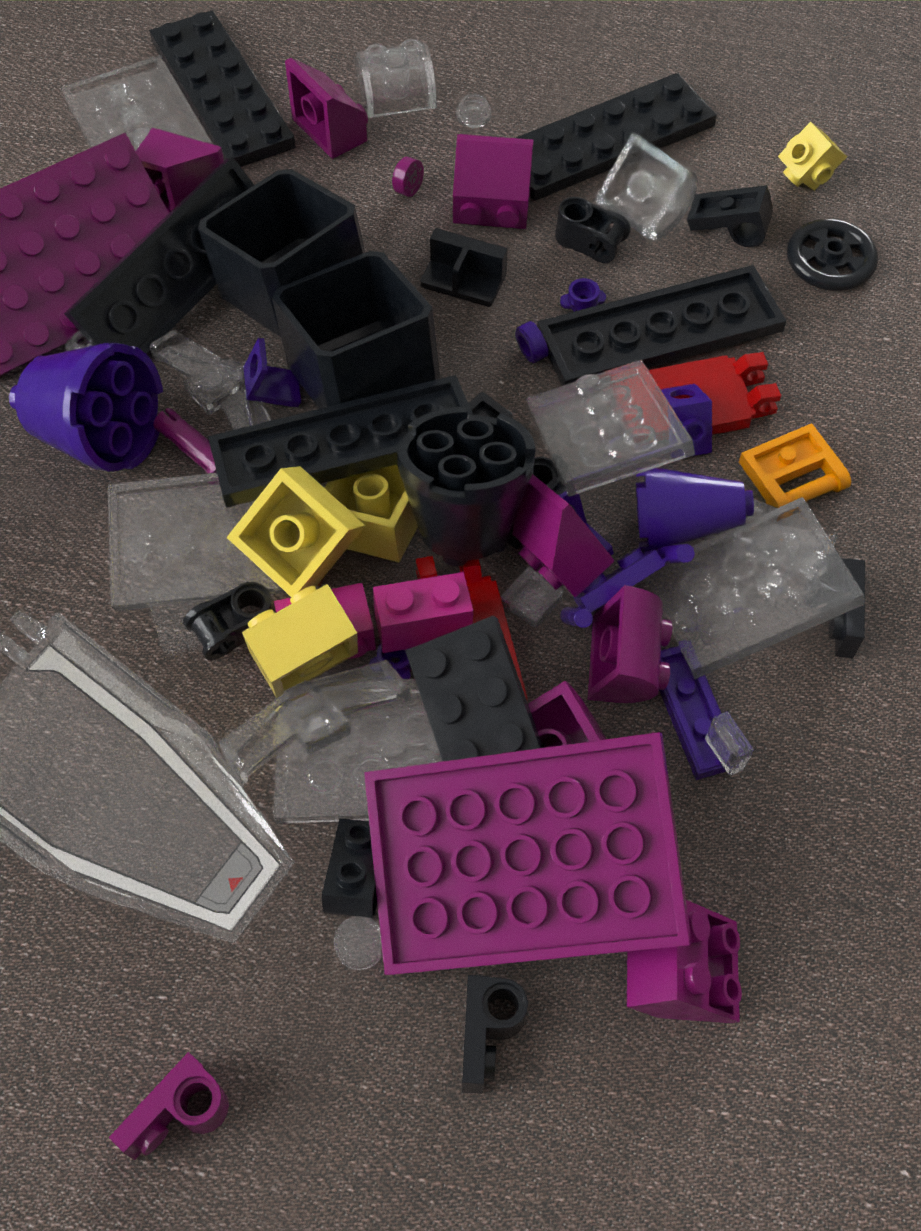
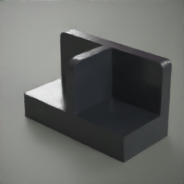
(465, 267)

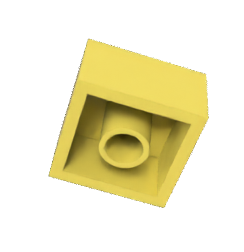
(383, 506)
(295, 530)
(301, 639)

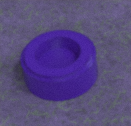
(531, 342)

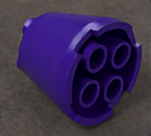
(92, 404)

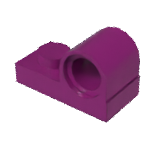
(169, 1099)

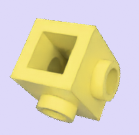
(811, 157)

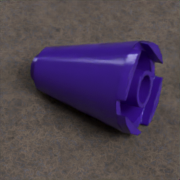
(688, 506)

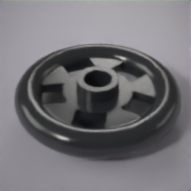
(832, 254)

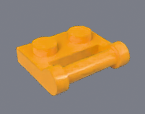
(790, 458)

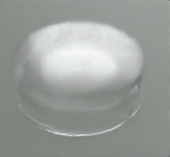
(358, 943)

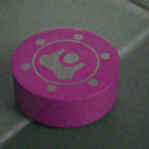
(408, 176)

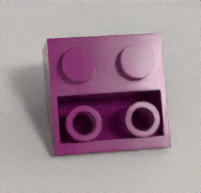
(177, 164)
(690, 980)

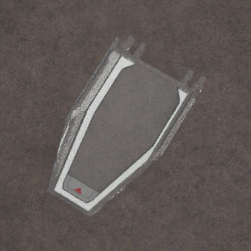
(125, 789)

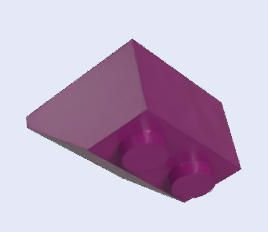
(324, 109)
(492, 181)
(557, 540)

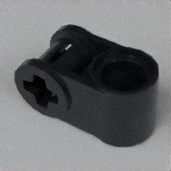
(588, 229)
(222, 621)

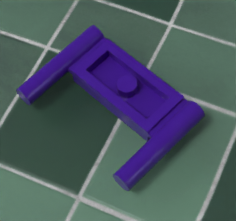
(633, 569)

